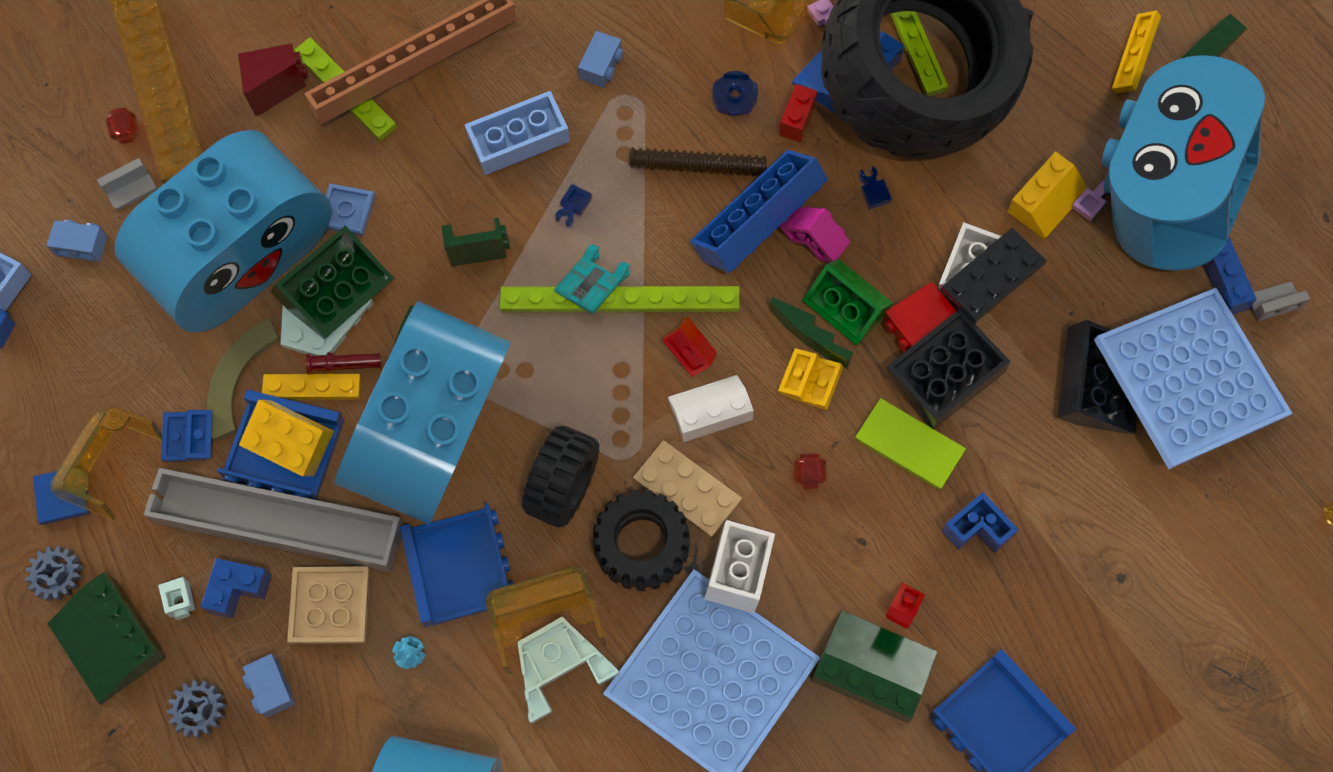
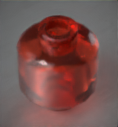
(122, 125)
(810, 470)

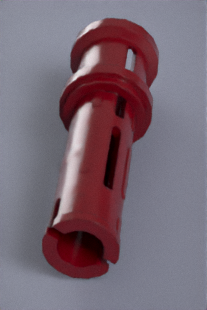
(332, 362)

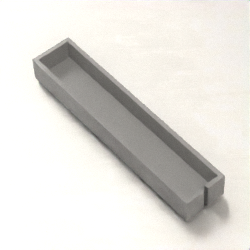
(275, 520)

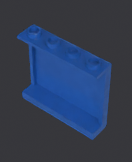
(260, 472)
(455, 565)
(1001, 719)

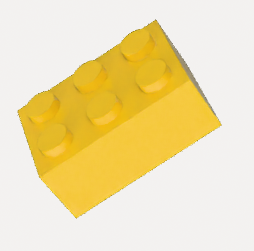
(286, 438)

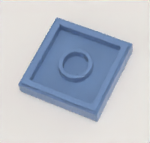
(349, 208)

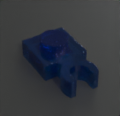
(874, 191)
(573, 203)

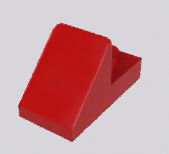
(905, 605)

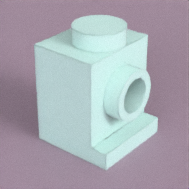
(171, 593)

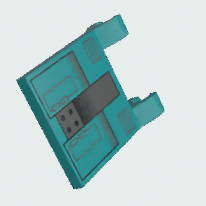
(589, 283)

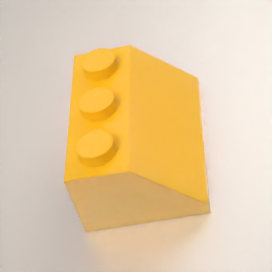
(1048, 196)

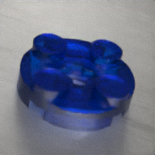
(732, 105)

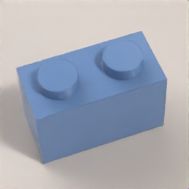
(600, 59)
(77, 240)
(268, 686)

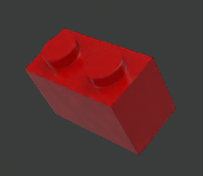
(798, 113)

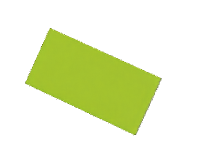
(910, 444)

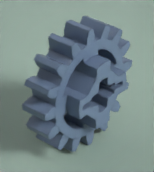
(62, 579)
(190, 700)

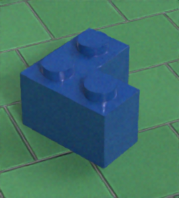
(980, 518)
(230, 581)

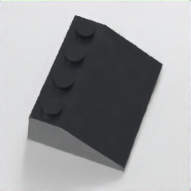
(947, 368)
(1088, 386)

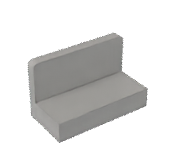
(127, 184)
(1278, 301)

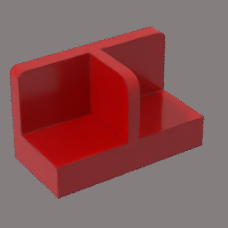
(690, 347)

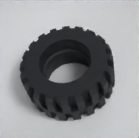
(560, 476)
(634, 508)

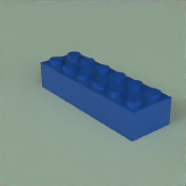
(759, 210)

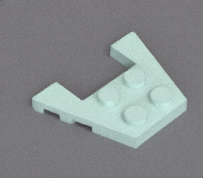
(302, 339)
(552, 654)

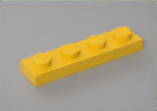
(1136, 52)
(313, 386)

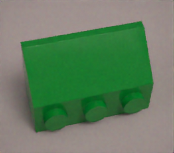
(847, 301)

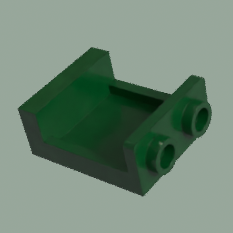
(477, 246)

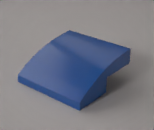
(186, 436)

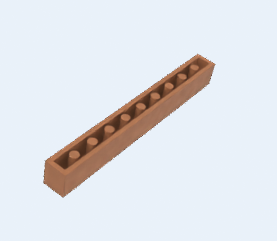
(408, 58)

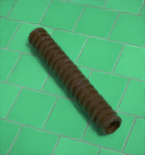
(697, 161)

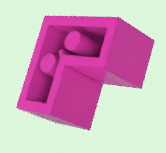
(817, 231)

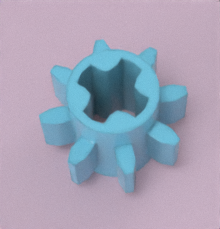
(408, 652)

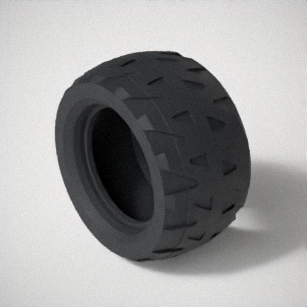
(908, 122)

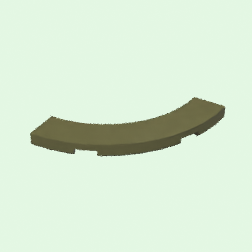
(230, 372)

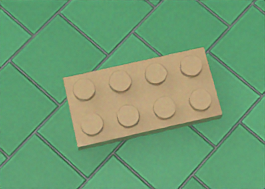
(696, 492)

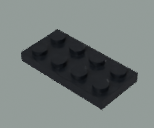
(993, 275)

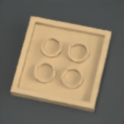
(329, 605)

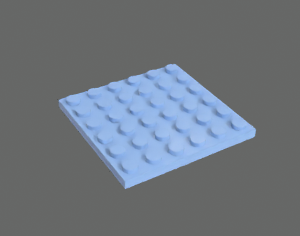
(1192, 377)
(711, 678)

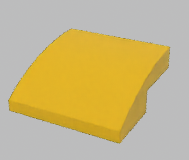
(810, 379)

